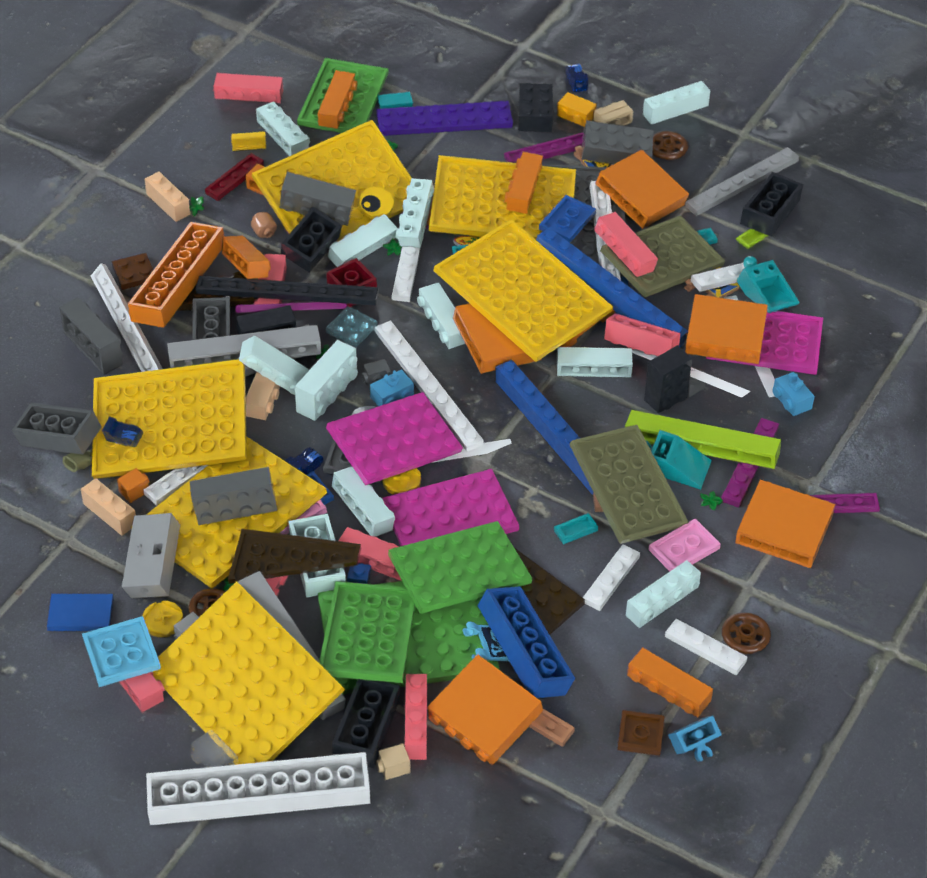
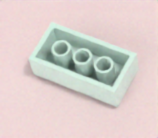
(326, 380)
(319, 528)

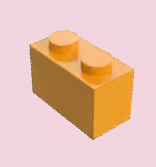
(576, 109)

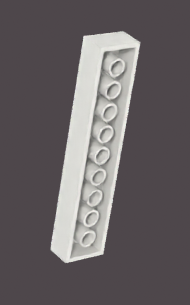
(257, 788)

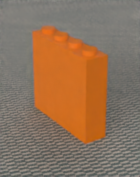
(642, 188)
(726, 329)
(485, 341)
(785, 523)
(484, 709)

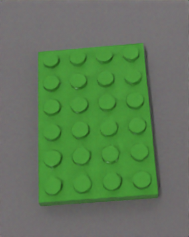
(369, 86)
(458, 566)
(368, 632)

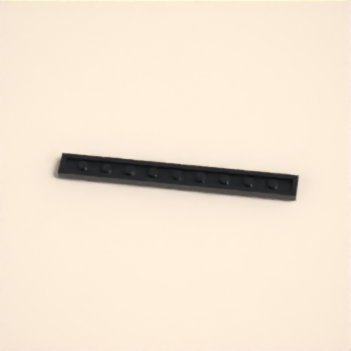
(287, 290)

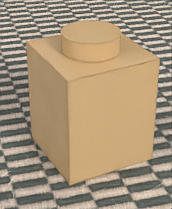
(393, 762)

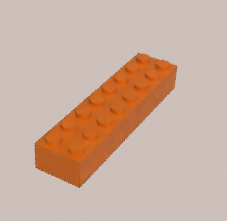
(176, 275)

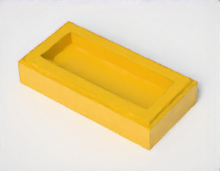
(248, 141)

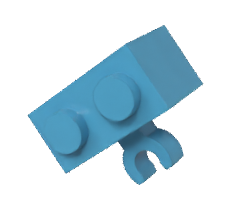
(391, 388)
(793, 393)
(695, 736)

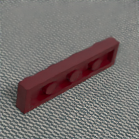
(232, 177)

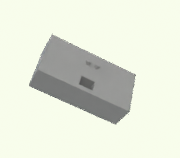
(151, 555)

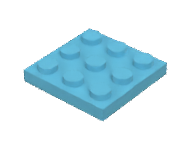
(121, 651)

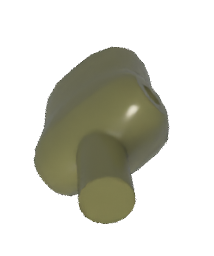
(78, 461)

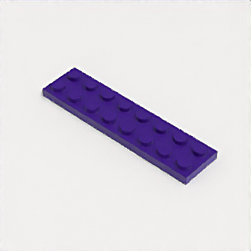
(444, 118)

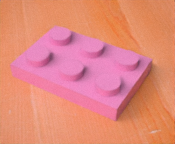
(687, 543)

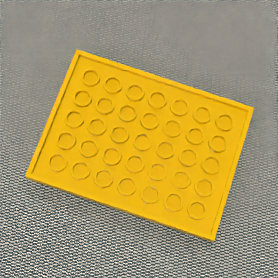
(351, 160)
(473, 191)
(523, 289)
(185, 416)
(210, 548)
(245, 678)

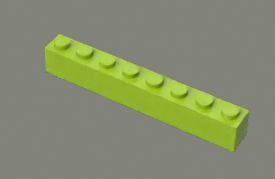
(711, 439)

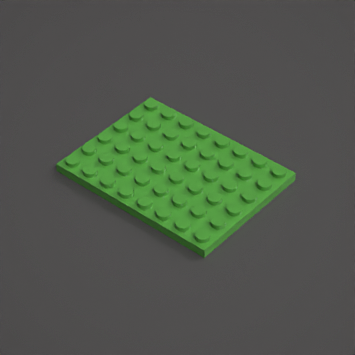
(435, 640)

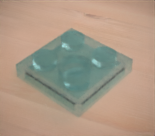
(351, 326)

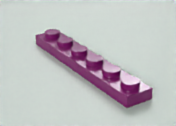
(746, 472)

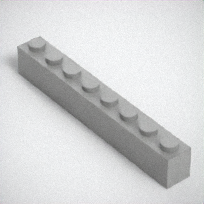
(290, 341)
(264, 595)

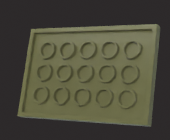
(679, 254)
(628, 483)

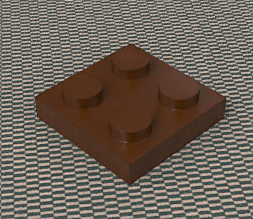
(132, 270)
(641, 732)

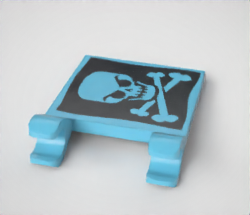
(491, 648)

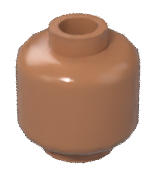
(263, 225)

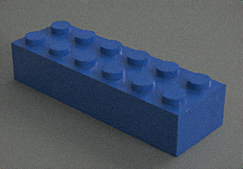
(526, 642)

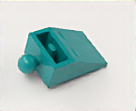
(766, 285)
(680, 460)

